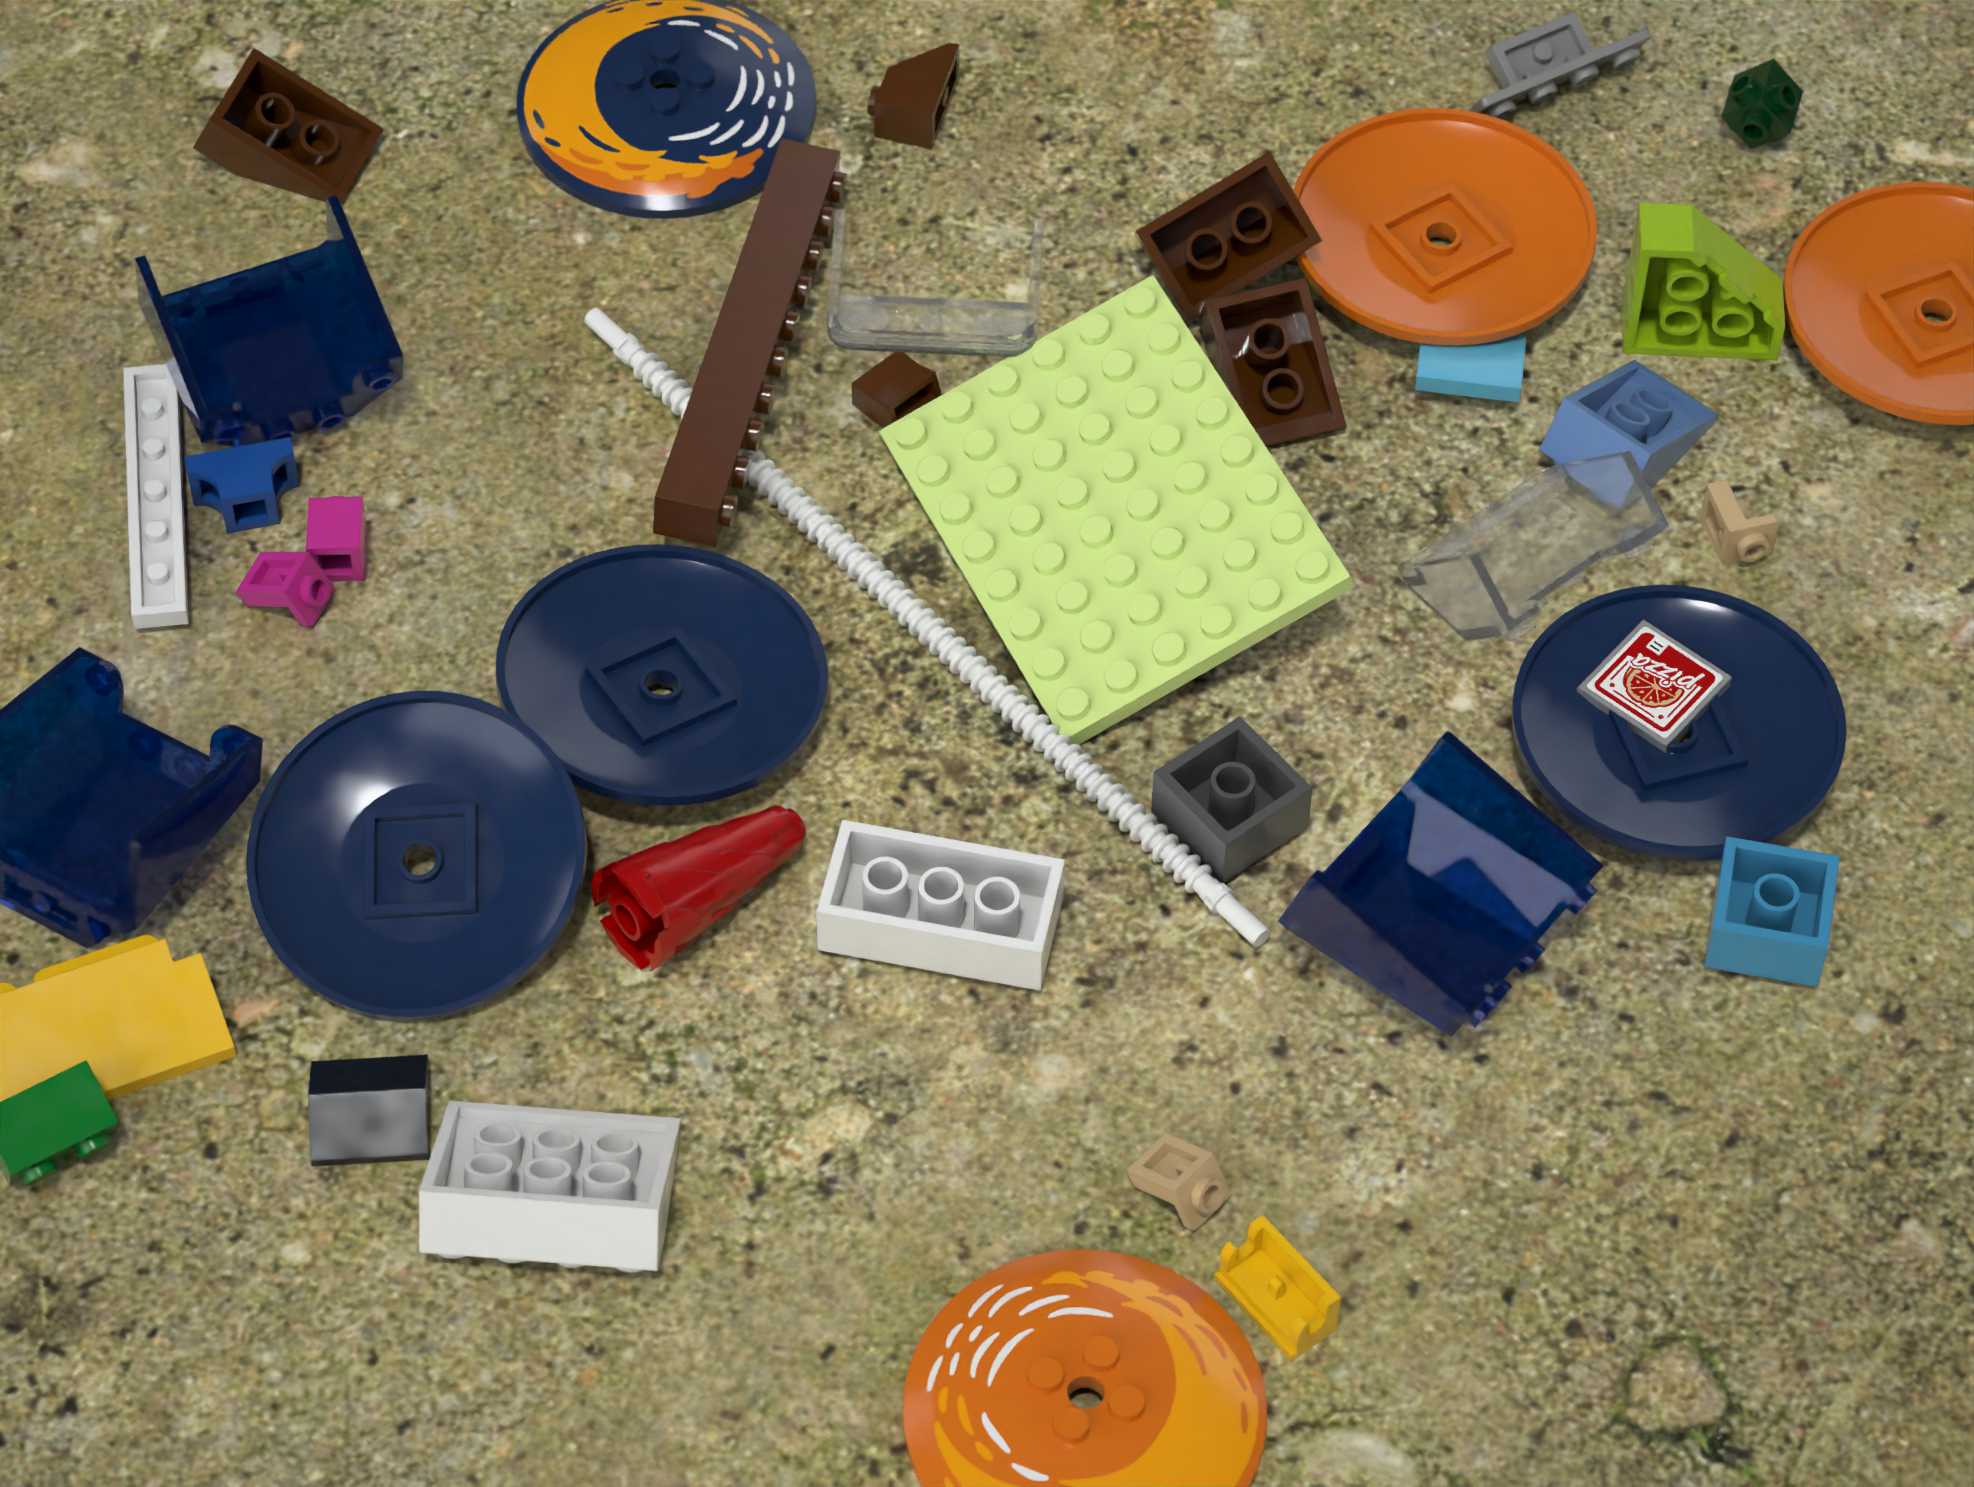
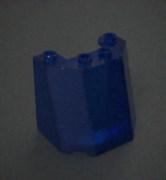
(276, 342)
(104, 806)
(1445, 890)

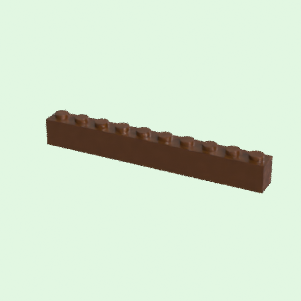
(748, 345)

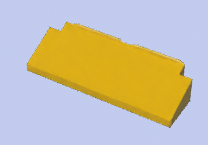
(118, 1009)

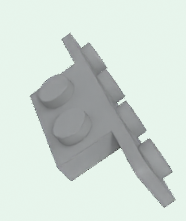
(1547, 57)

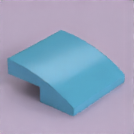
(1474, 370)

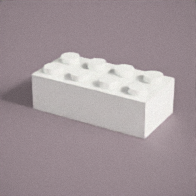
(940, 904)

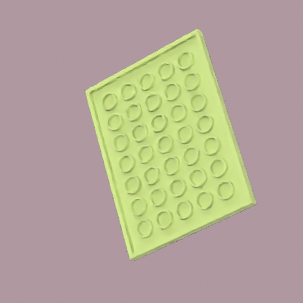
(1114, 511)

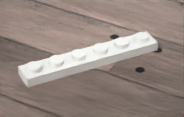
(155, 498)

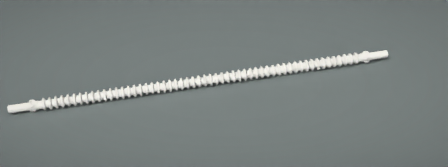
(951, 649)

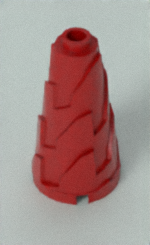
(684, 886)

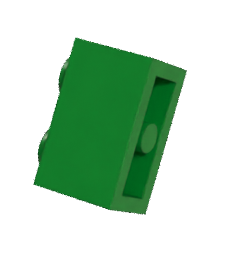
(53, 1122)

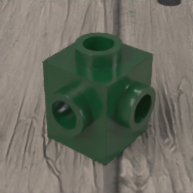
(1762, 104)

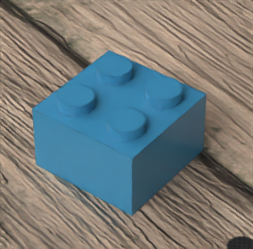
(1772, 911)

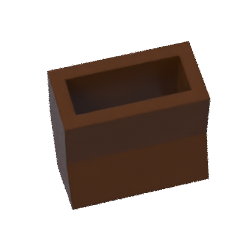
(894, 389)

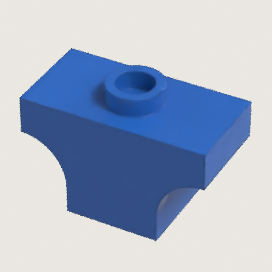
(244, 482)

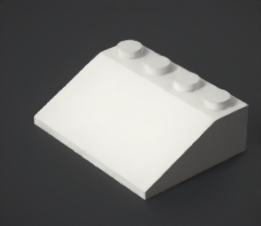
(549, 1186)

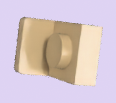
(1731, 530)
(1183, 1177)

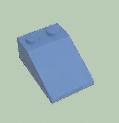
(1631, 413)

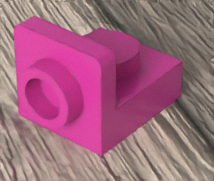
(287, 581)

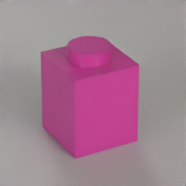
(338, 536)

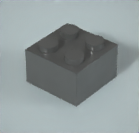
(1231, 799)

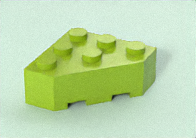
(1697, 290)

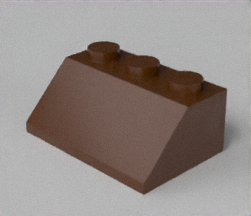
(1228, 235)

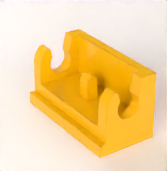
(1278, 1290)

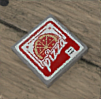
(1654, 685)

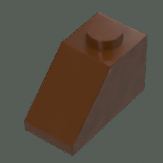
(915, 97)

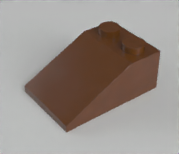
(287, 132)
(1274, 361)

